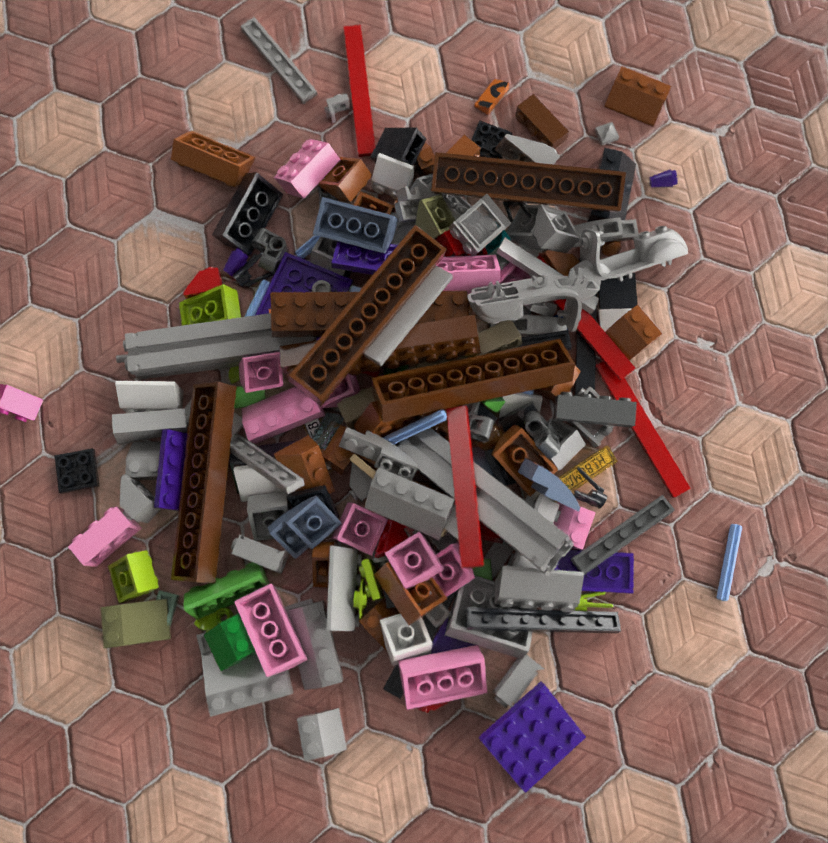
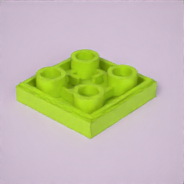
(373, 588)

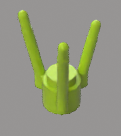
(582, 606)

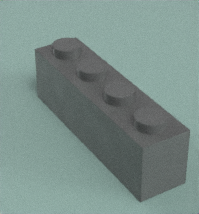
(594, 410)

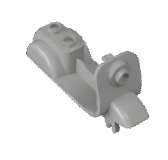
(649, 250)
(506, 300)

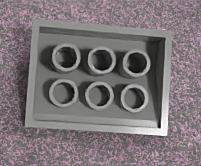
(341, 589)
(481, 594)
(241, 684)

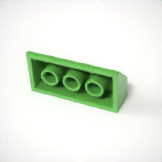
(209, 598)

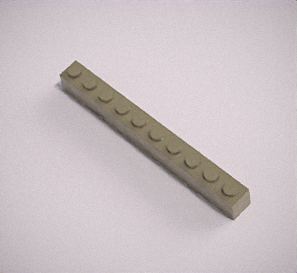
(495, 339)

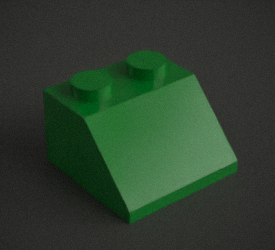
(229, 642)

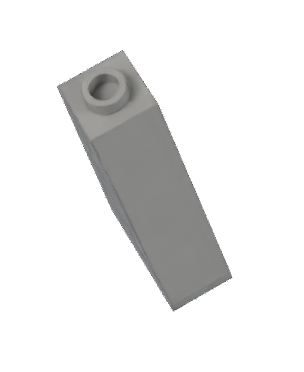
(147, 425)

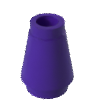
(664, 179)
(235, 262)

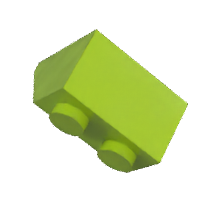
(133, 576)

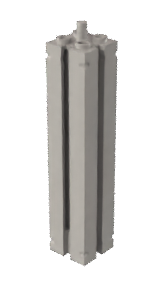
(200, 346)
(498, 506)

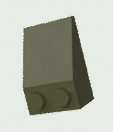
(135, 623)

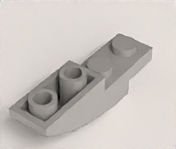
(613, 229)
(535, 325)
(381, 451)

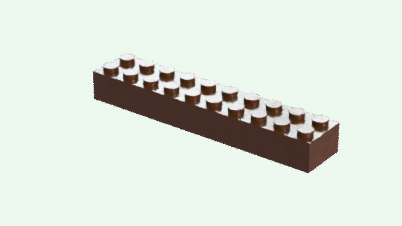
(528, 182)
(314, 312)
(367, 315)
(422, 344)
(472, 380)
(204, 483)

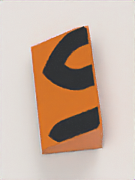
(492, 96)

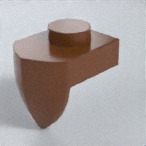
(611, 248)

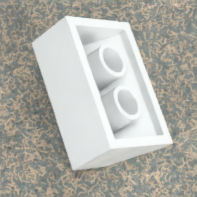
(148, 396)

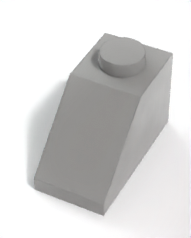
(359, 483)

